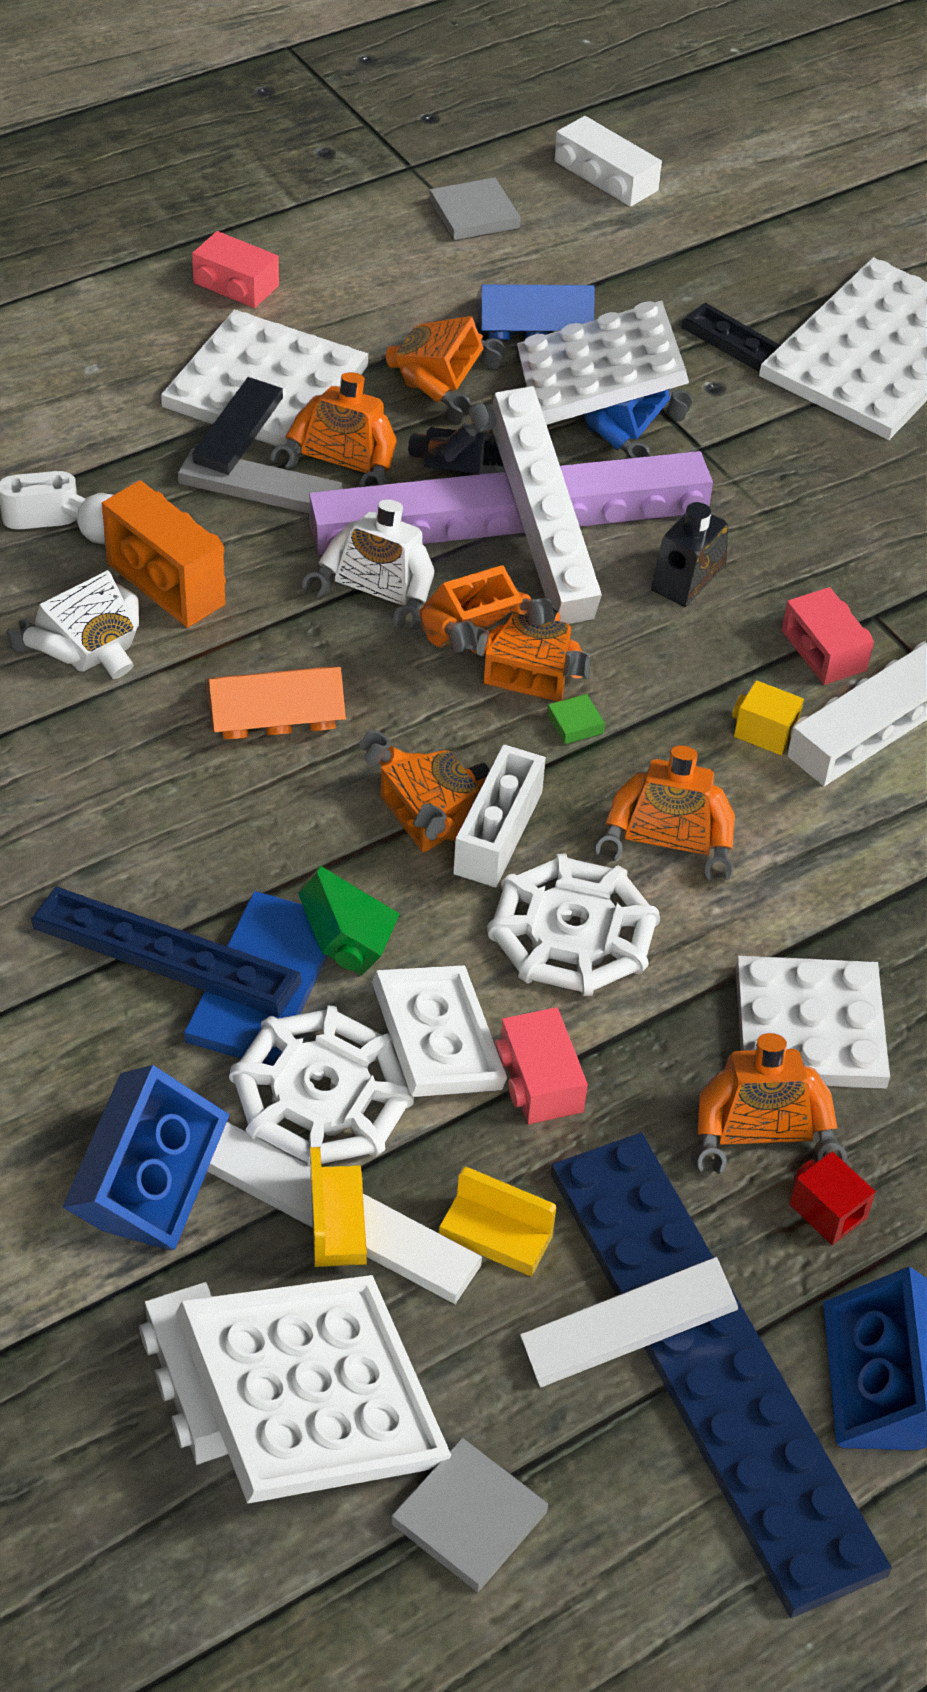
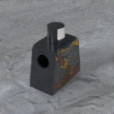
(690, 554)

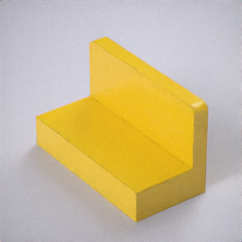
(337, 1213)
(499, 1221)

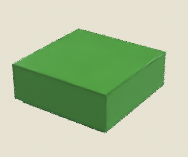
(575, 719)

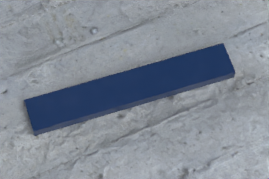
(167, 951)

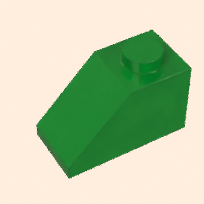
(346, 920)

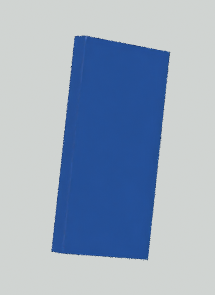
(274, 932)

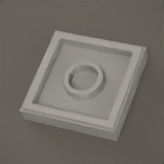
(474, 208)
(470, 1514)

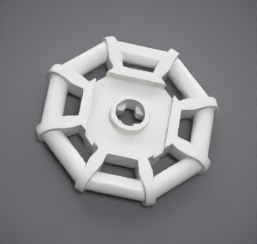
(583, 892)
(316, 1109)

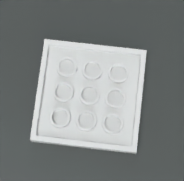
(266, 352)
(603, 362)
(311, 1387)

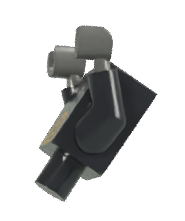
(462, 448)

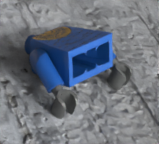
(632, 417)

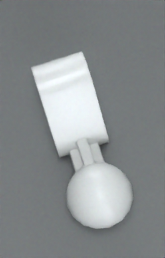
(50, 501)

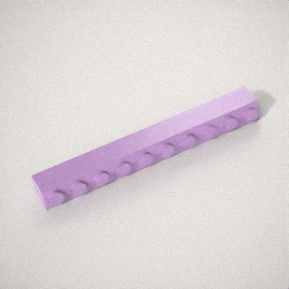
(486, 506)

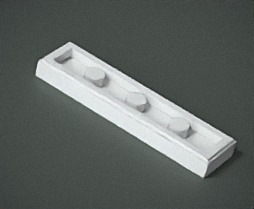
(629, 1322)

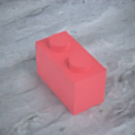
(235, 269)
(827, 635)
(541, 1066)

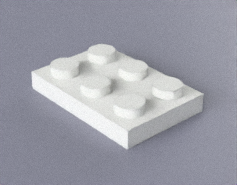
(438, 1031)

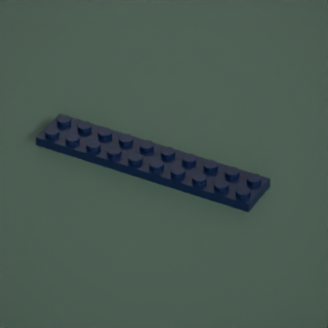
(726, 1386)

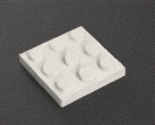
(822, 1010)

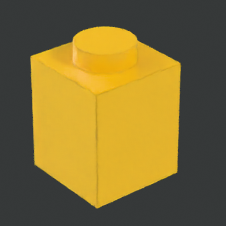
(767, 717)

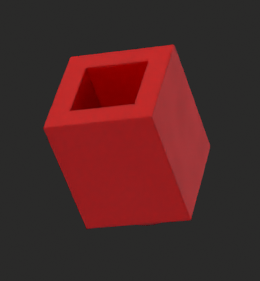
(831, 1197)

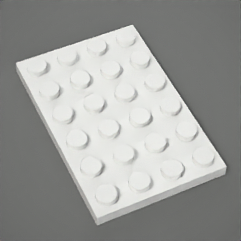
(862, 351)

